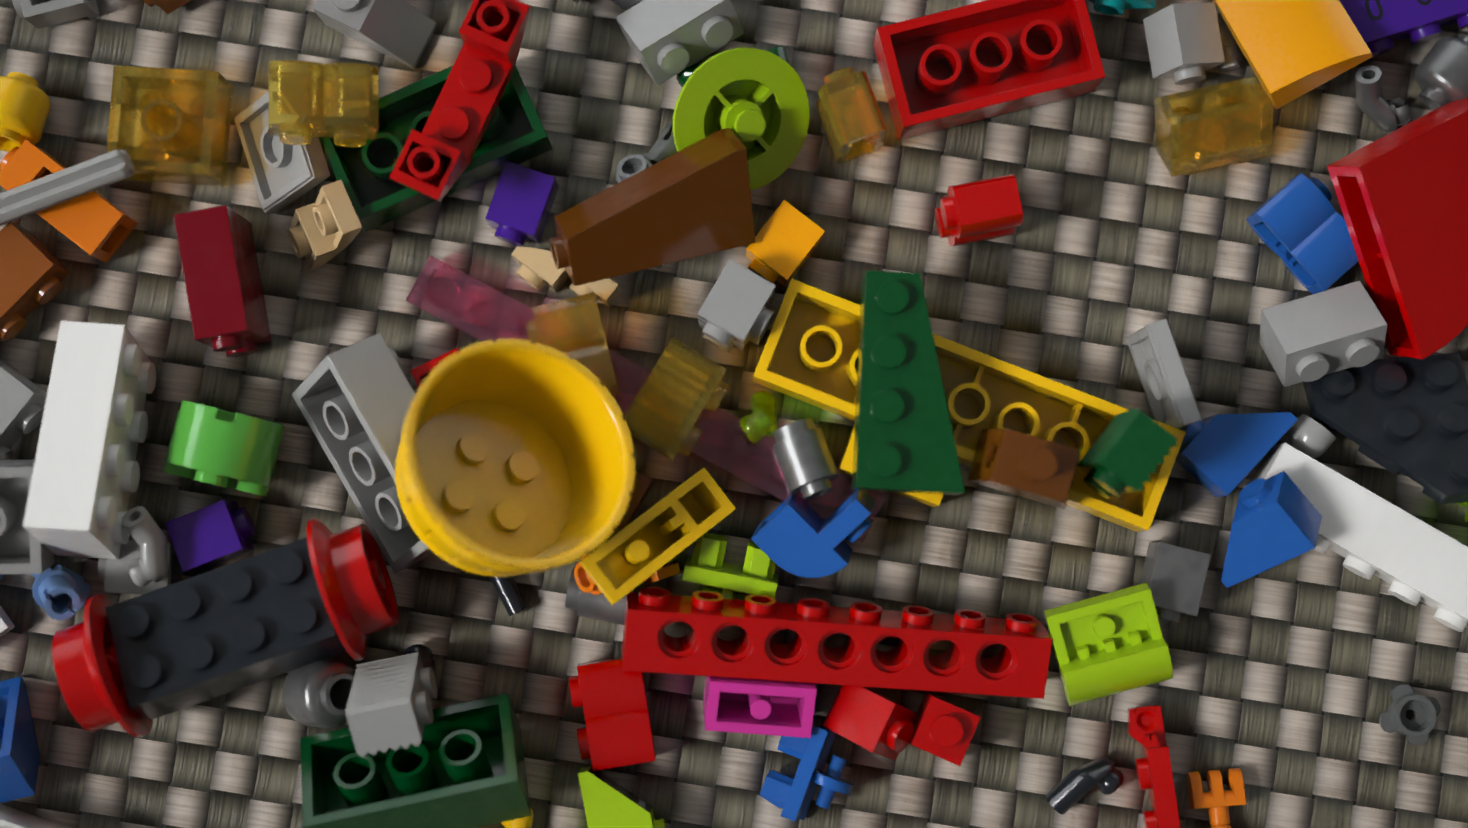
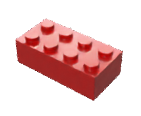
(985, 61)

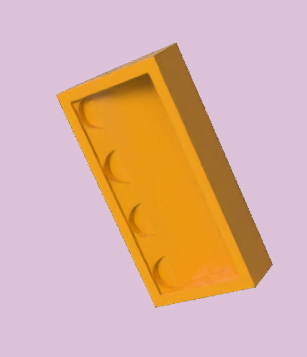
(1294, 42)

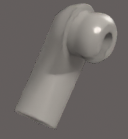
(152, 544)

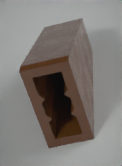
(661, 215)

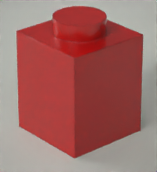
(871, 721)
(943, 728)

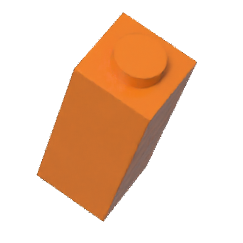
(86, 220)

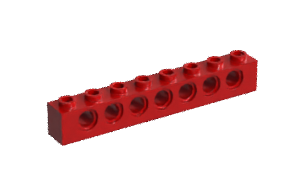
(1014, 672)

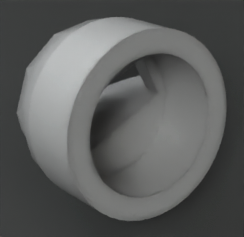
(1310, 437)

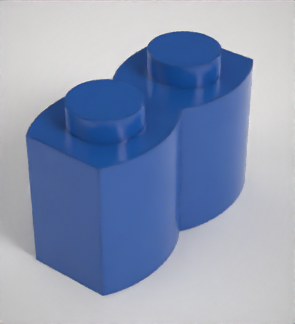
(1306, 232)

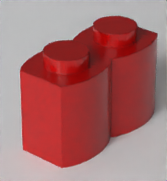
(979, 210)
(615, 714)

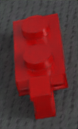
(1155, 769)

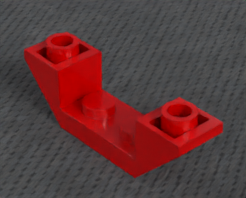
(468, 99)

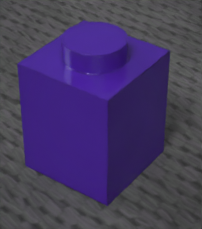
(521, 204)
(211, 535)

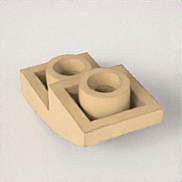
(325, 226)
(539, 269)

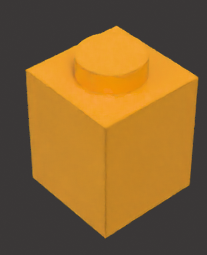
(783, 244)

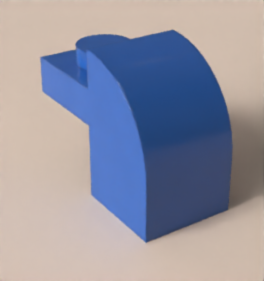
(805, 542)

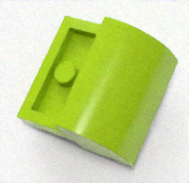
(1108, 644)

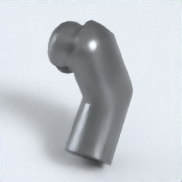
(1373, 103)

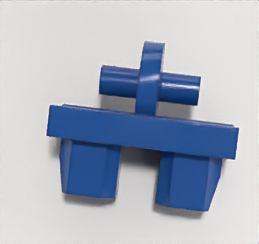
(796, 793)

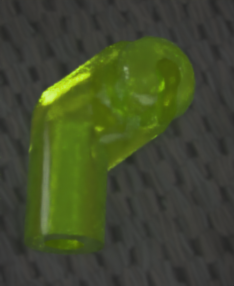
(762, 418)

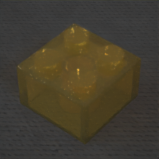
(171, 124)

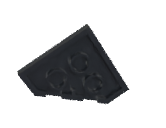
(1403, 417)

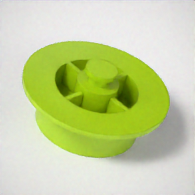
(753, 97)

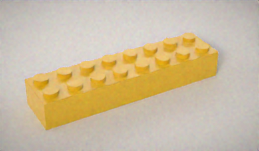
(816, 361)

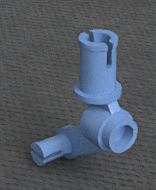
(60, 592)

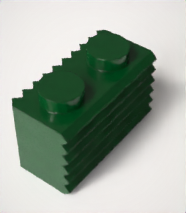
(1126, 454)

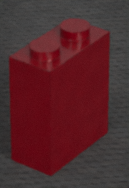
(222, 280)

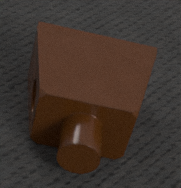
(1025, 466)

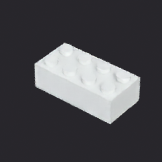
(89, 441)

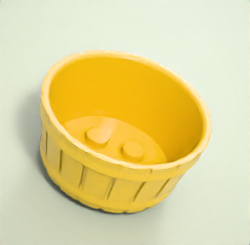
(513, 459)

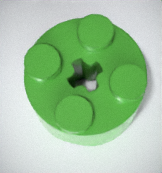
(223, 448)

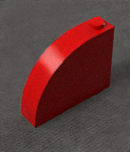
(1411, 227)

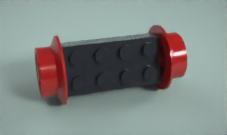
(224, 629)

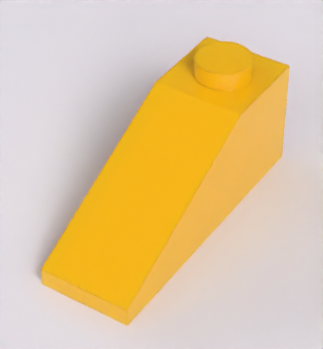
(657, 536)

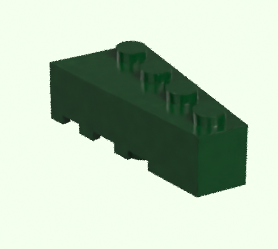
(901, 403)

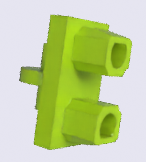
(708, 568)

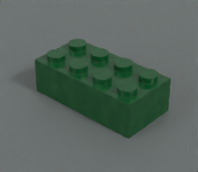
(511, 136)
(458, 777)

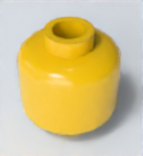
(22, 110)

